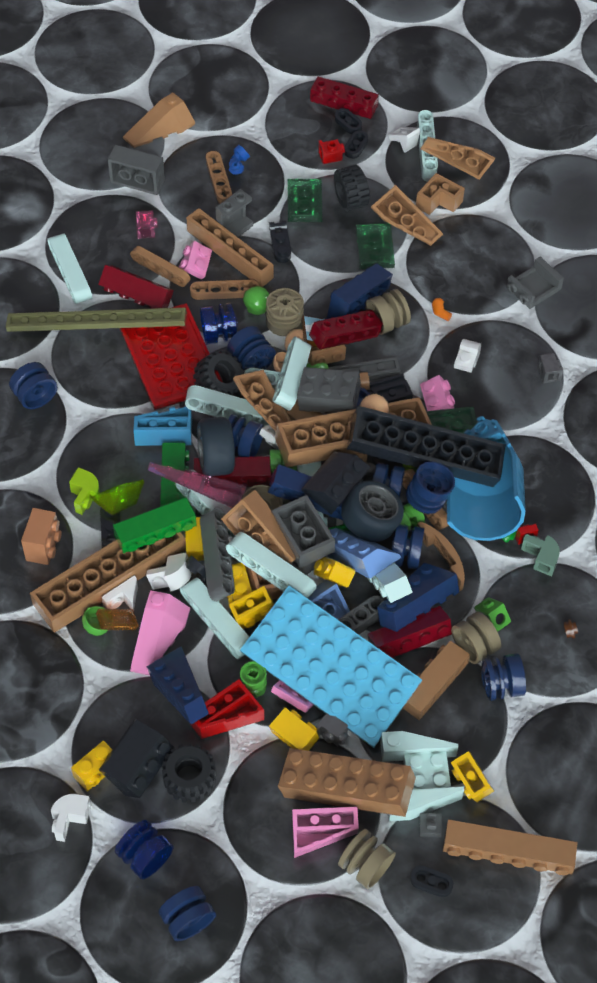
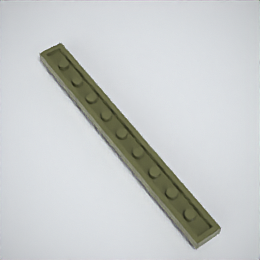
(96, 319)

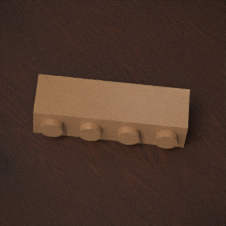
(436, 678)

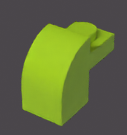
(84, 485)

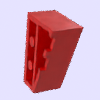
(229, 710)

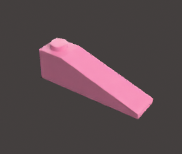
(160, 625)

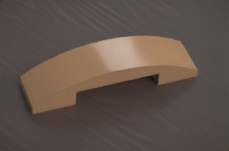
(446, 549)

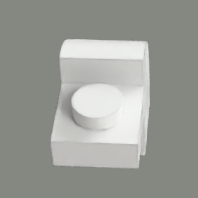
(467, 355)
(172, 575)
(69, 809)

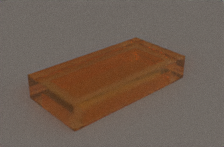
(117, 619)

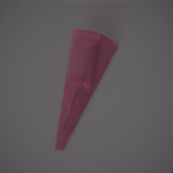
(218, 489)

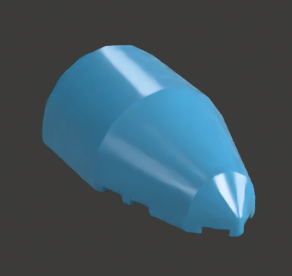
(484, 510)

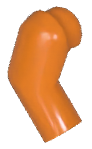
(438, 309)

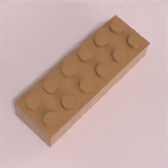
(347, 782)

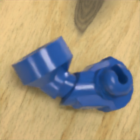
(235, 165)

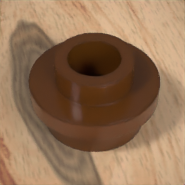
(570, 629)

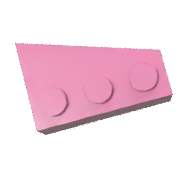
(322, 827)

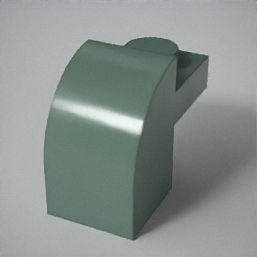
(546, 552)

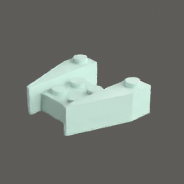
(430, 766)

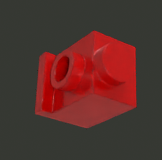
(331, 151)

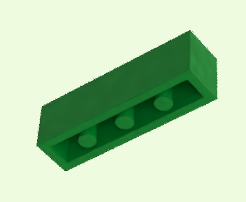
(175, 456)
(154, 525)

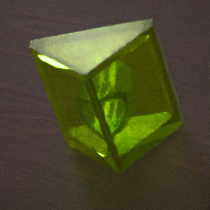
(119, 496)

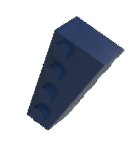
(355, 293)
(429, 587)
(177, 683)

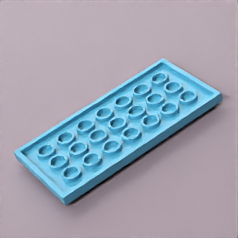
(331, 665)

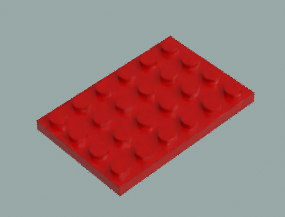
(167, 358)

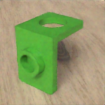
(492, 608)

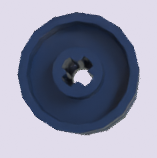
(33, 385)
(394, 481)
(408, 546)
(187, 913)

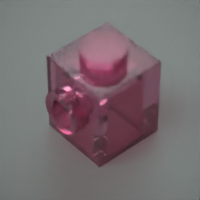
(145, 224)

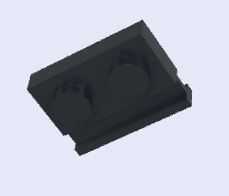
(392, 388)

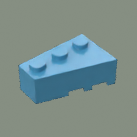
(163, 427)

